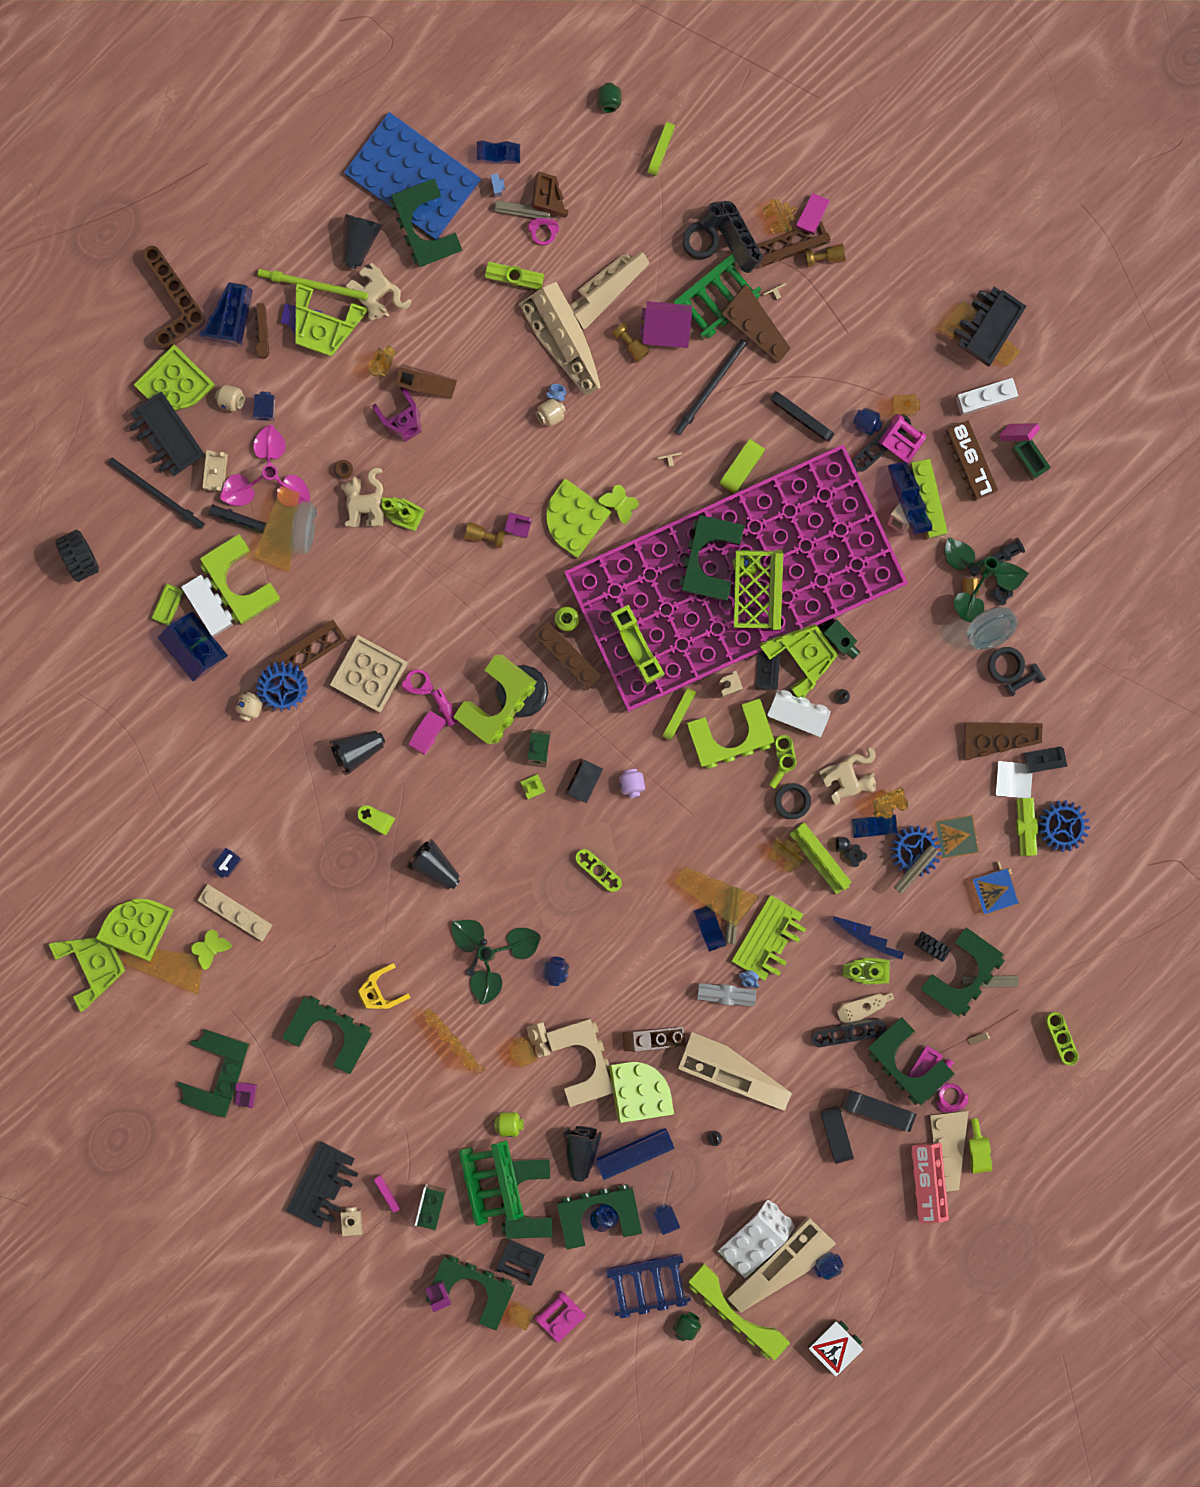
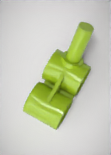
(781, 754)
(979, 1150)

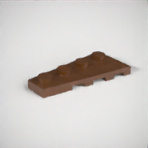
(752, 320)
(996, 737)

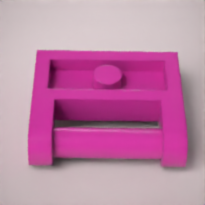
(898, 443)
(564, 1321)

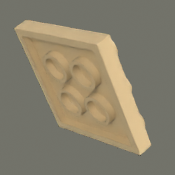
(369, 673)

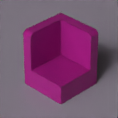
(518, 525)
(245, 1094)
(438, 1296)

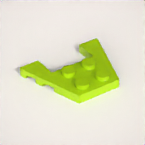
(320, 331)
(809, 650)
(99, 963)

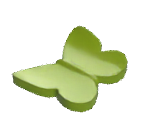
(620, 502)
(209, 948)

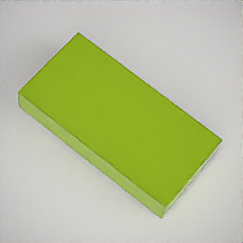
(168, 604)

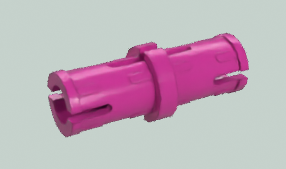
(444, 706)

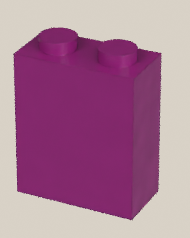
(666, 324)

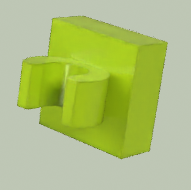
(532, 786)

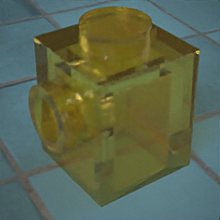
(905, 405)
(522, 1052)
(521, 1315)

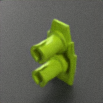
(402, 512)
(868, 970)

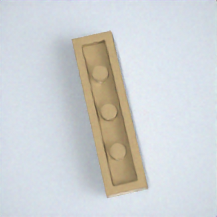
(235, 912)

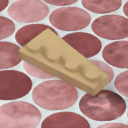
(950, 1131)

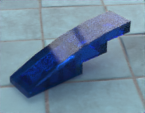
(909, 497)
(862, 933)

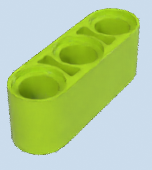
(742, 466)
(1068, 1045)

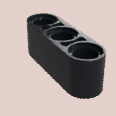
(837, 1134)

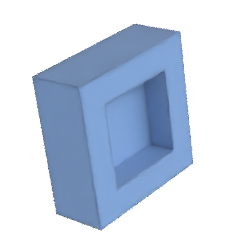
(498, 185)

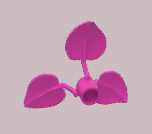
(267, 444)

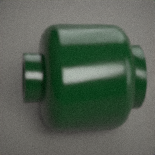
(609, 97)
(687, 1326)

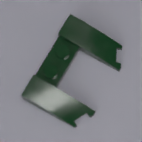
(235, 1055)

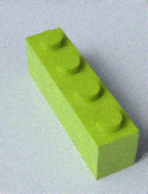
(925, 478)

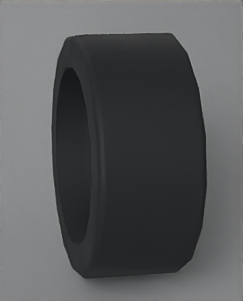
(696, 254)
(1006, 679)
(778, 804)

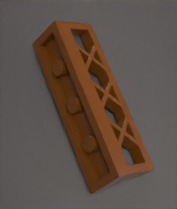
(794, 249)
(308, 642)

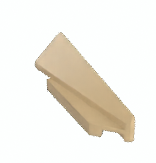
(606, 286)

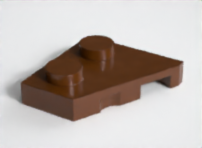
(547, 195)

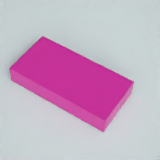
(812, 214)
(1019, 432)
(387, 1194)

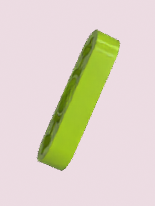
(661, 149)
(679, 713)
(606, 869)

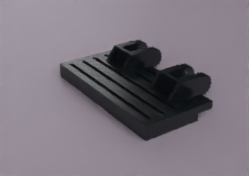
(993, 325)
(168, 433)
(319, 1184)

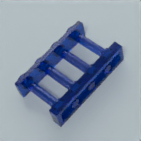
(634, 1153)
(654, 1266)

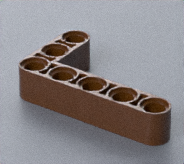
(177, 296)

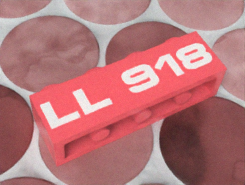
(930, 1182)

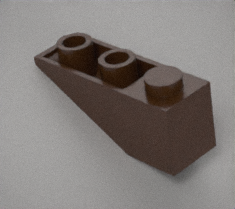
(425, 381)
(653, 1039)

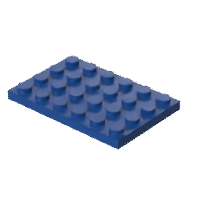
(402, 158)

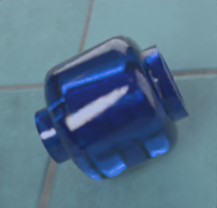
(867, 421)
(556, 971)
(603, 1218)
(829, 1266)

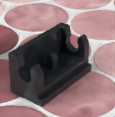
(767, 672)
(1045, 759)
(584, 780)

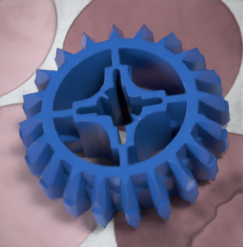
(267, 683)
(1068, 833)
(899, 844)

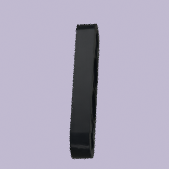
(801, 416)
(860, 456)
(848, 1032)

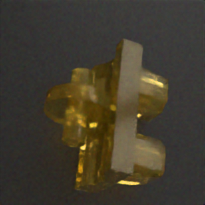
(775, 208)
(381, 361)
(887, 802)
(788, 851)

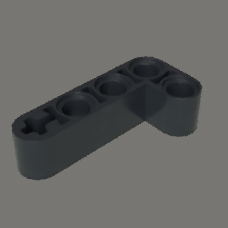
(735, 232)
(878, 1110)

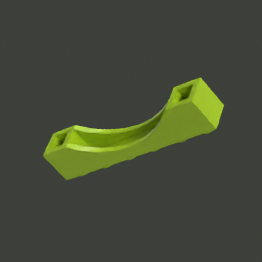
(767, 1338)

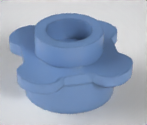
(556, 392)
(749, 979)

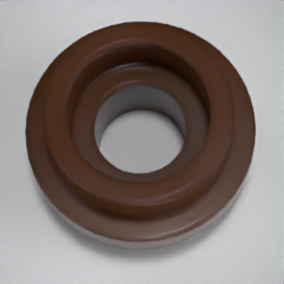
(341, 463)

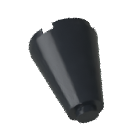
(358, 239)
(356, 749)
(434, 866)
(581, 1150)

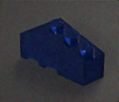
(230, 316)

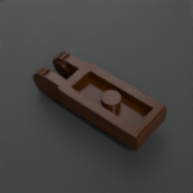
(262, 331)

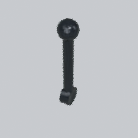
(470, 972)

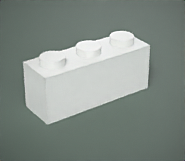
(986, 396)
(208, 605)
(799, 712)

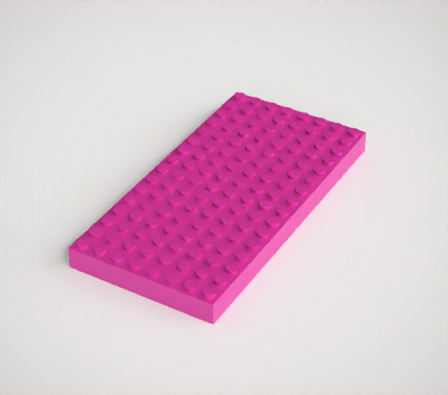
(831, 565)

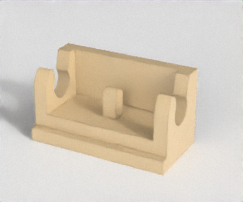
(215, 471)
(733, 682)

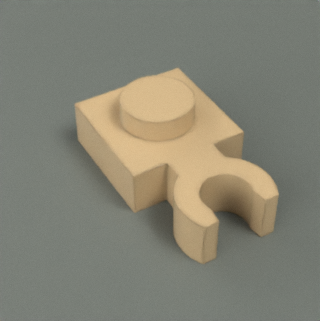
(538, 1037)

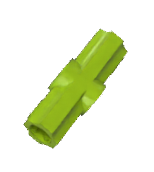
(502, 272)
(1026, 826)

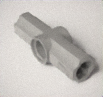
(726, 994)

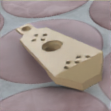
(858, 1012)

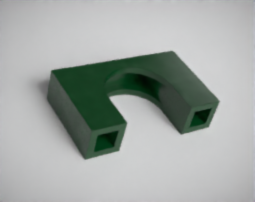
(424, 250)
(707, 531)
(988, 960)
(355, 1035)
(885, 1052)
(573, 1209)
(529, 1226)
(498, 1290)

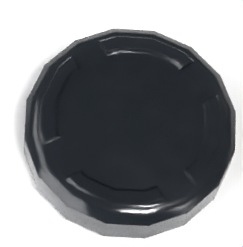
(535, 701)

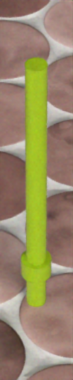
(278, 276)

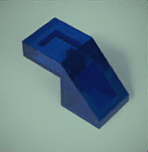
(498, 153)
(874, 826)
(710, 928)

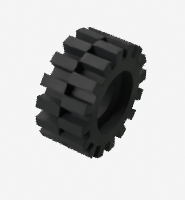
(932, 946)

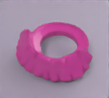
(534, 225)
(426, 688)
(944, 1105)

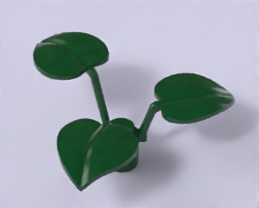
(961, 555)
(468, 935)

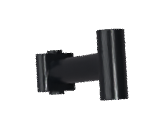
(1036, 673)

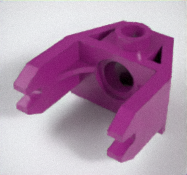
(397, 425)

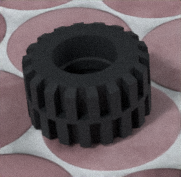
(77, 555)

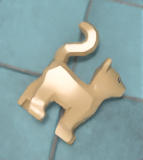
(377, 288)
(368, 503)
(846, 777)

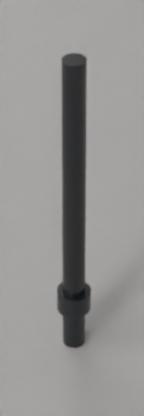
(688, 417)
(186, 515)

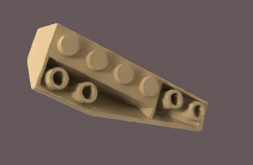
(561, 335)
(730, 1070)
(785, 1265)

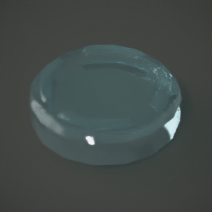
(303, 527)
(992, 627)

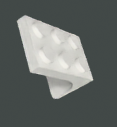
(757, 1239)

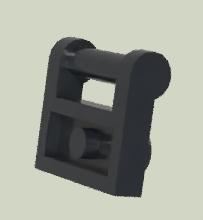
(522, 1256)

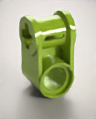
(379, 820)

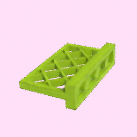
(775, 584)
(820, 858)

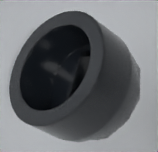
(839, 693)
(842, 844)
(710, 1139)

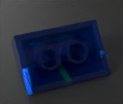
(192, 646)

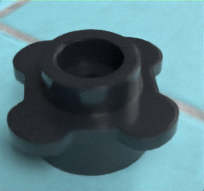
(1001, 599)
(855, 860)

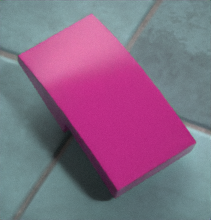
(426, 732)

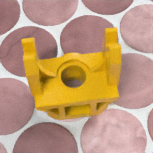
(370, 986)

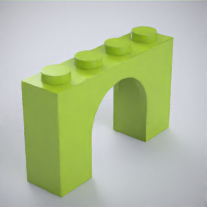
(218, 563)
(639, 651)
(517, 687)
(758, 736)

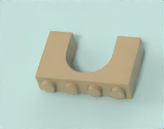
(583, 1034)

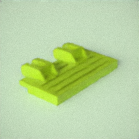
(766, 937)

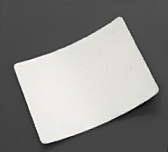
(1013, 780)

